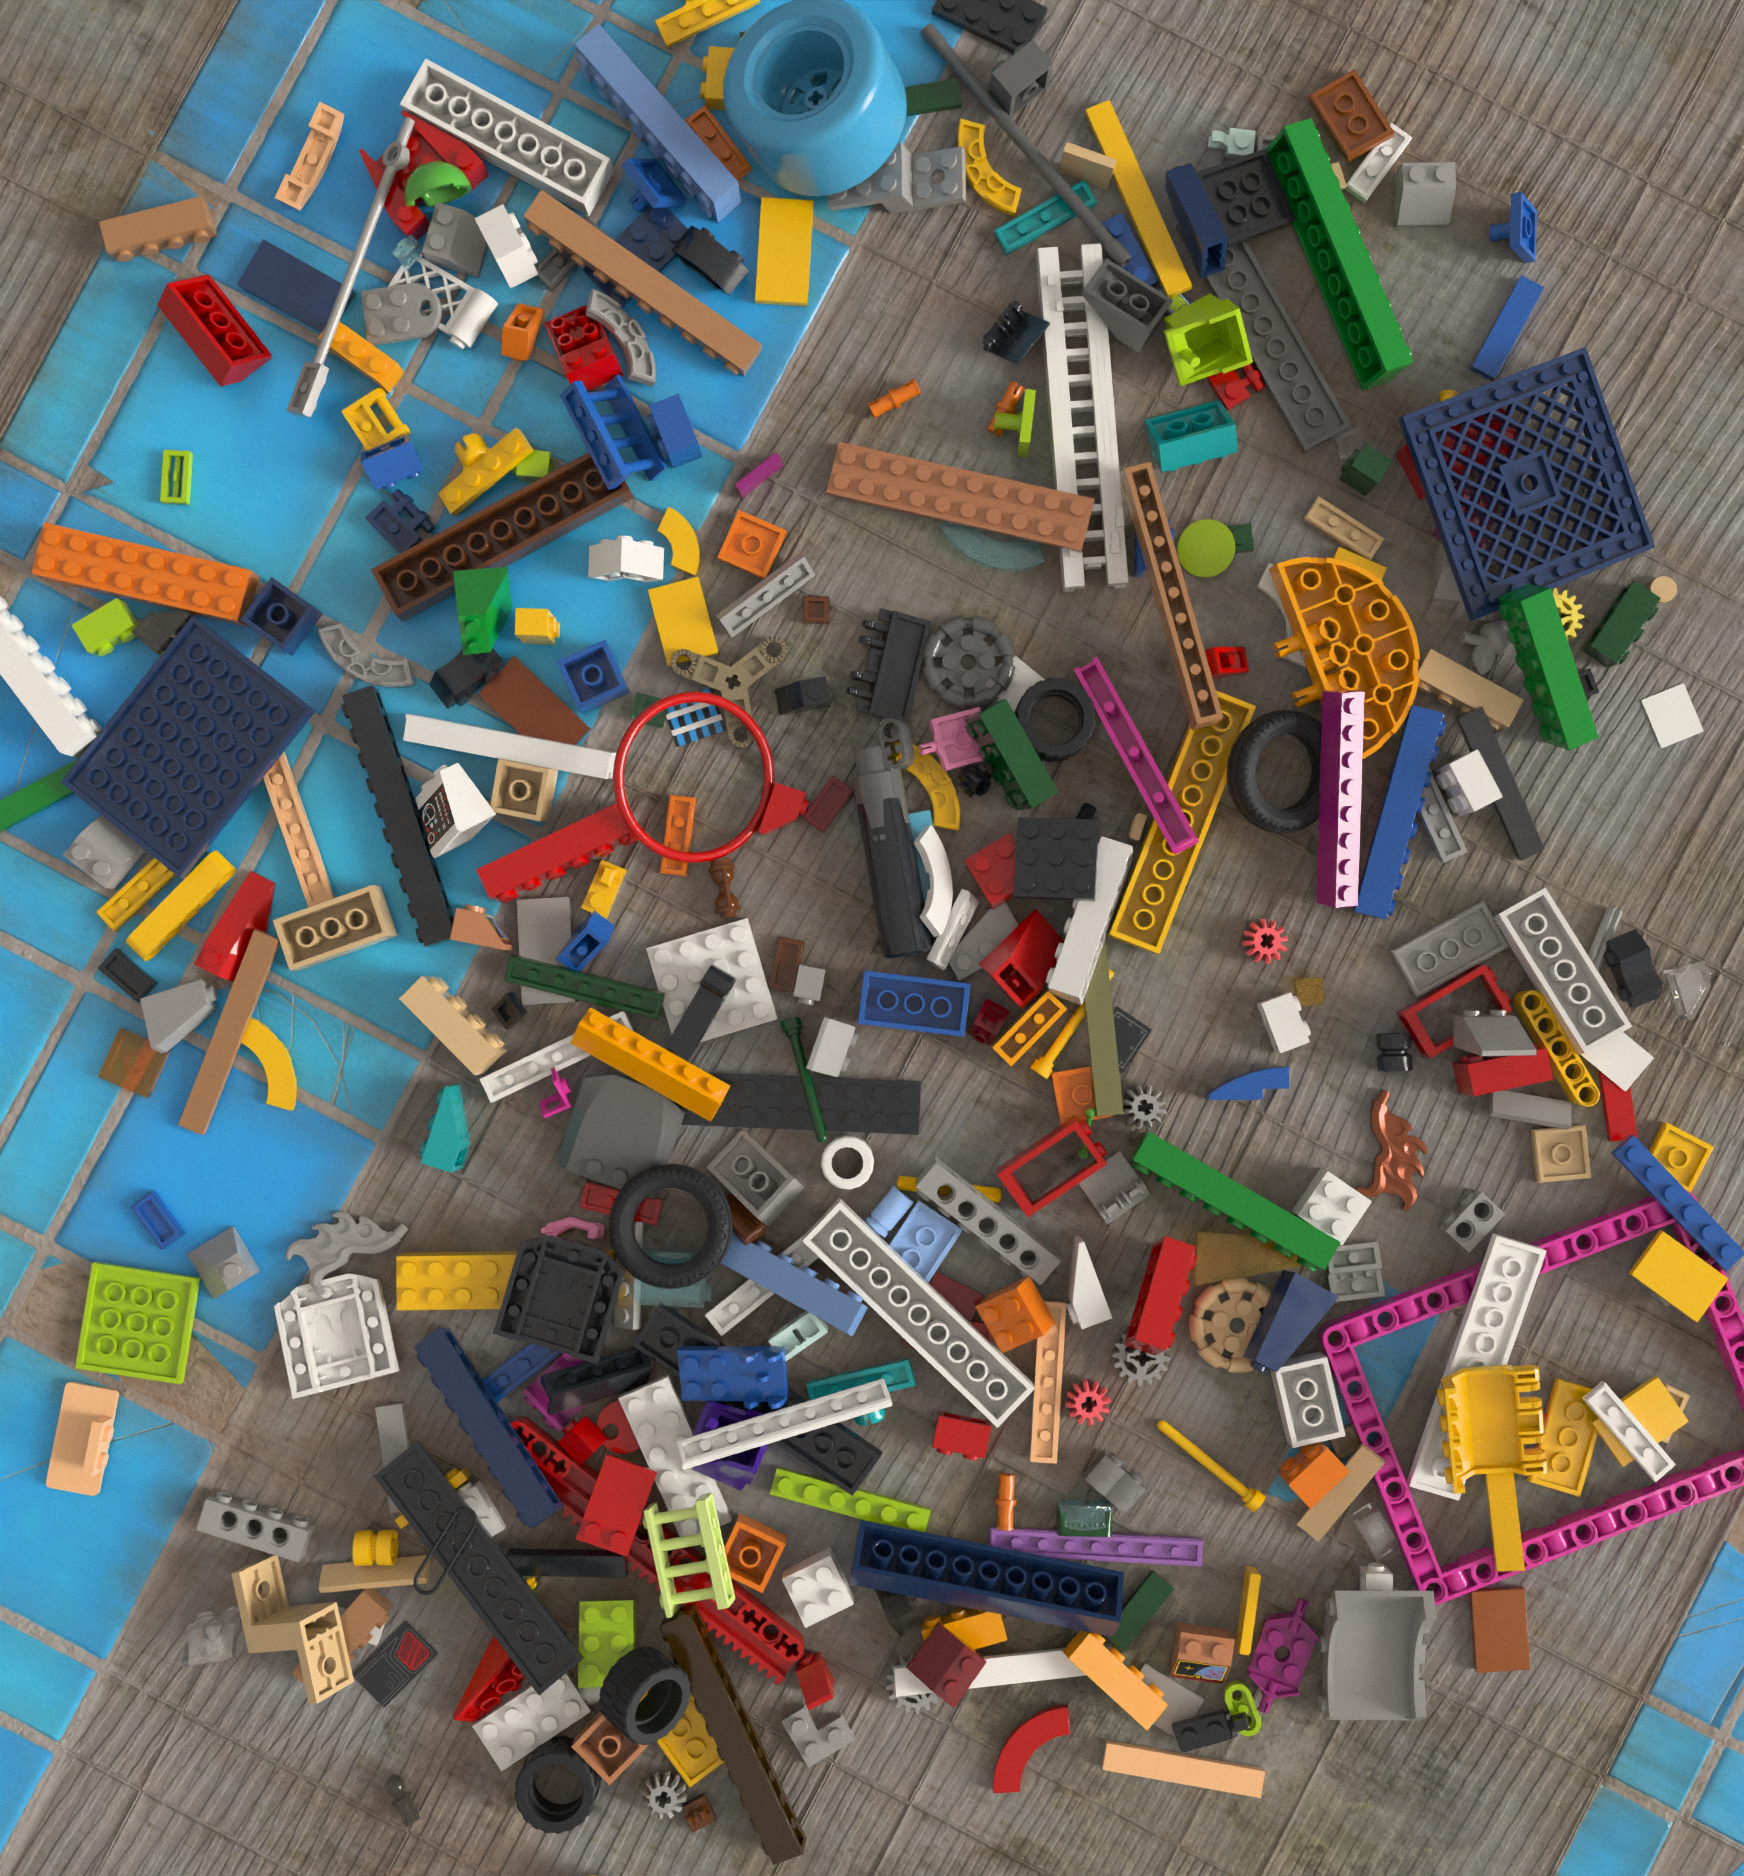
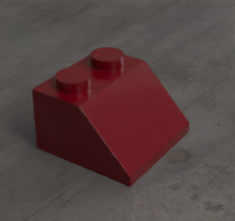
(946, 1664)

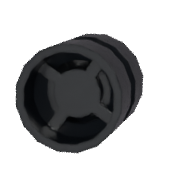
(1394, 1052)

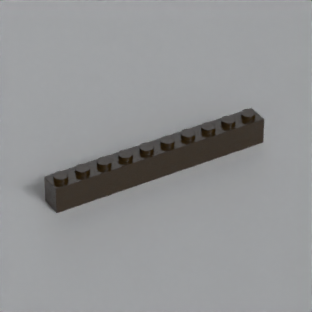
(734, 1734)

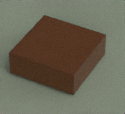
(816, 609)

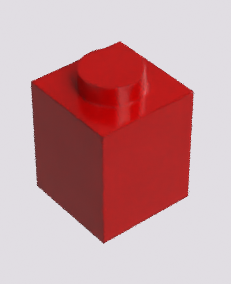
(581, 1439)

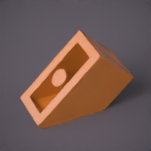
(521, 332)

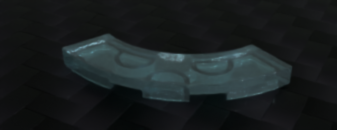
(992, 552)

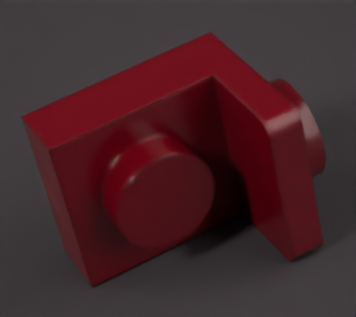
(988, 1022)

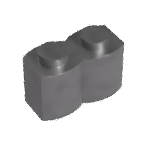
(1115, 1482)

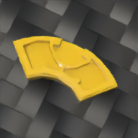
(683, 542)

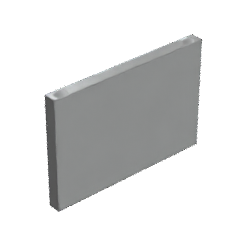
(1181, 1701)

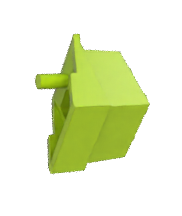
(1206, 339)

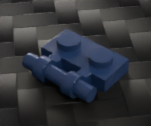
(394, 528)

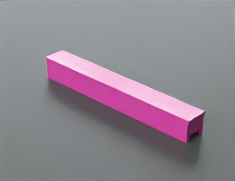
(1136, 756)

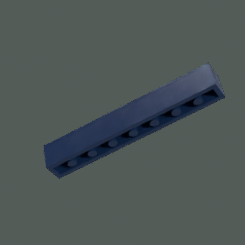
(488, 1427)

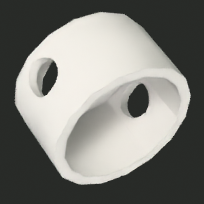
(853, 1142)

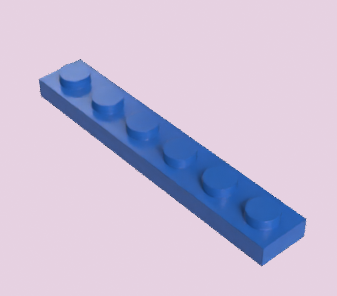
(1678, 1202)

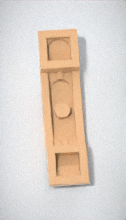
(314, 157)

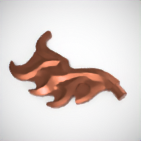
(1397, 1157)

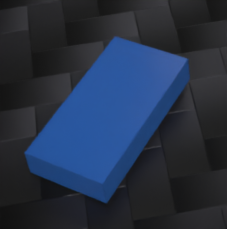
(158, 1220)

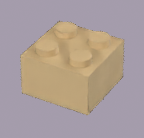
(523, 790)

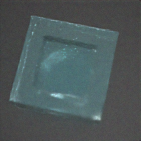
(408, 251)

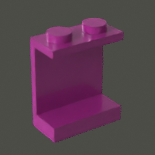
(538, 1399)

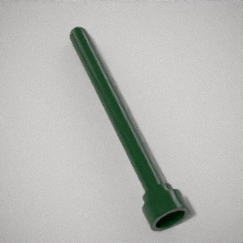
(792, 1029)

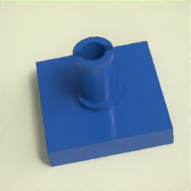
(653, 185)
(1520, 229)

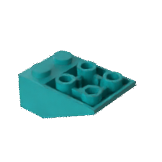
(449, 1132)

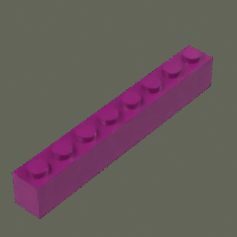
(1340, 797)

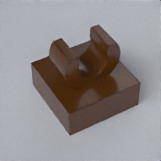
(698, 1812)

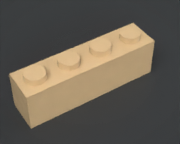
(1466, 689)

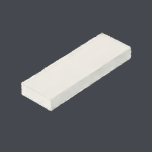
(1377, 165)
(958, 920)

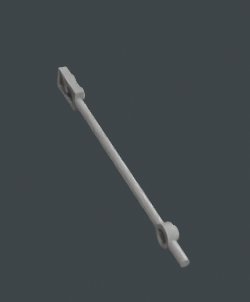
(314, 373)

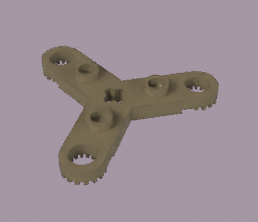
(747, 669)

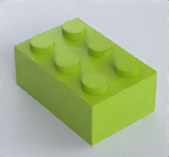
(605, 1636)

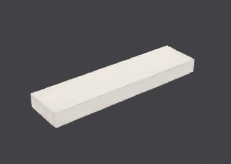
(1628, 1431)

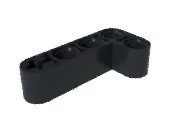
(700, 1012)

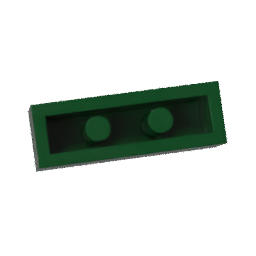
(1622, 625)

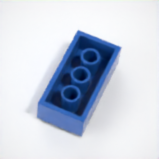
(914, 1003)

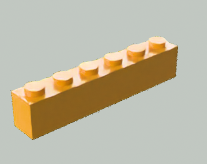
(650, 1064)

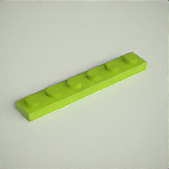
(862, 1505)

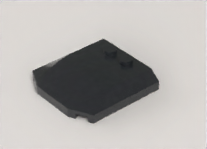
(561, 1297)

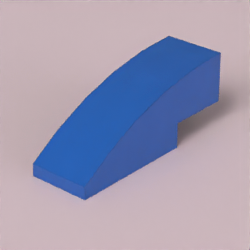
(1250, 1084)

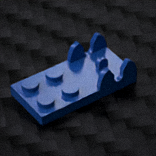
(734, 1374)

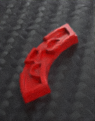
(1023, 1742)

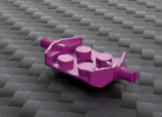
(1282, 1676)

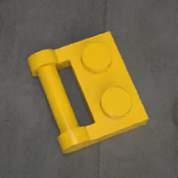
(367, 425)

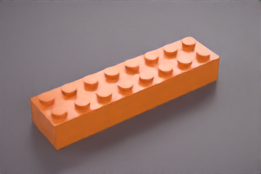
(144, 574)

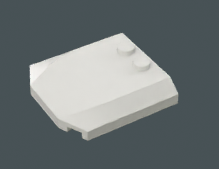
(335, 1335)

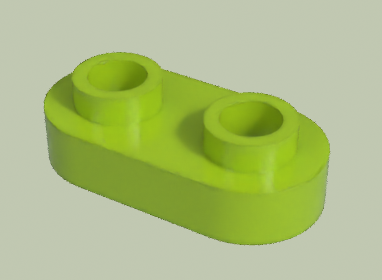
(1241, 1704)

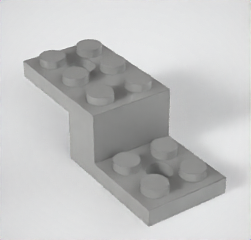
(907, 182)

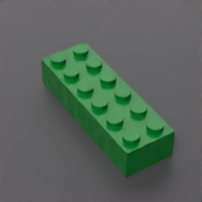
(1547, 666)

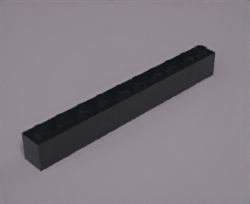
(400, 815)

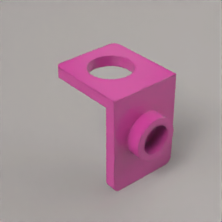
(563, 1096)

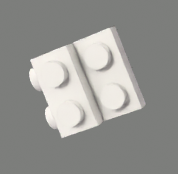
(480, 1502)

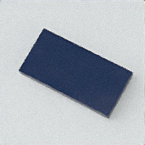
(292, 286)

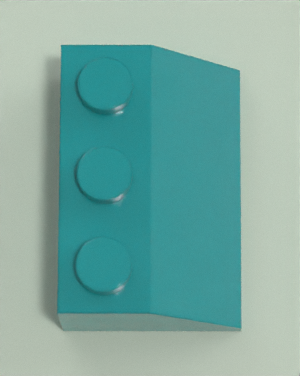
(1191, 435)

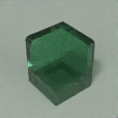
(643, 701)

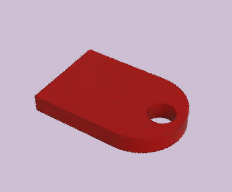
(625, 1441)

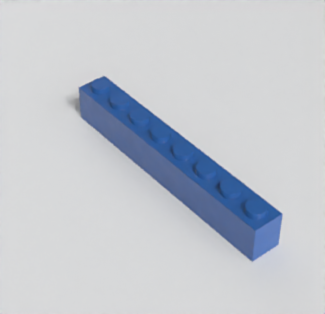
(1398, 812)

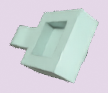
(1236, 142)

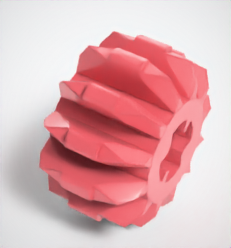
(1273, 944)
(1096, 1406)

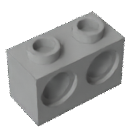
(1476, 1226)

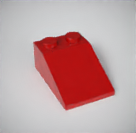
(616, 1505)

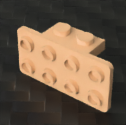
(82, 1438)

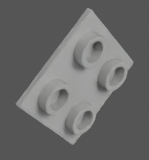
(1114, 1188)

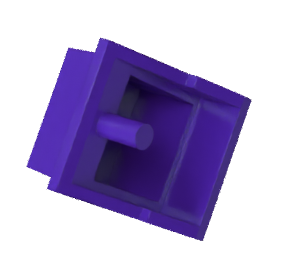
(737, 1468)

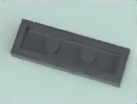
(557, 265)

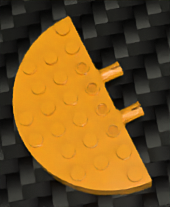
(1350, 640)

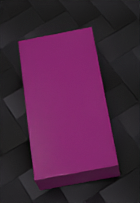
(758, 475)

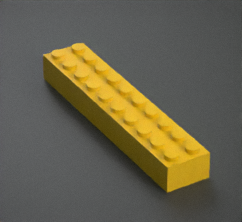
(1157, 873)

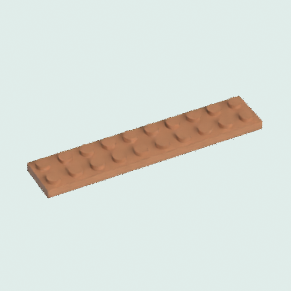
(960, 496)

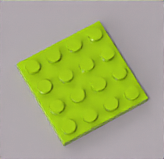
(137, 1322)

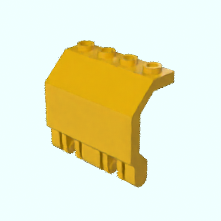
(1491, 1423)

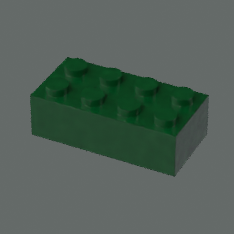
(1010, 755)

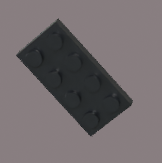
(996, 21)

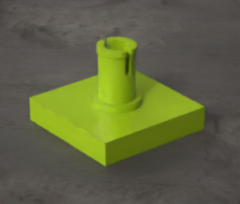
(1020, 422)

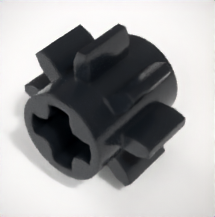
(975, 780)

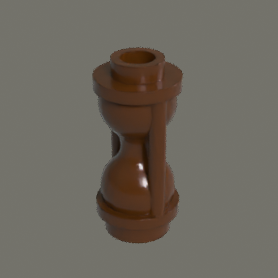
(722, 875)

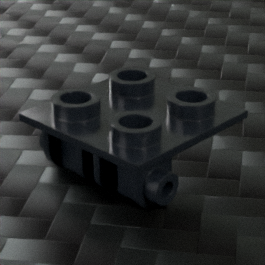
(1015, 334)

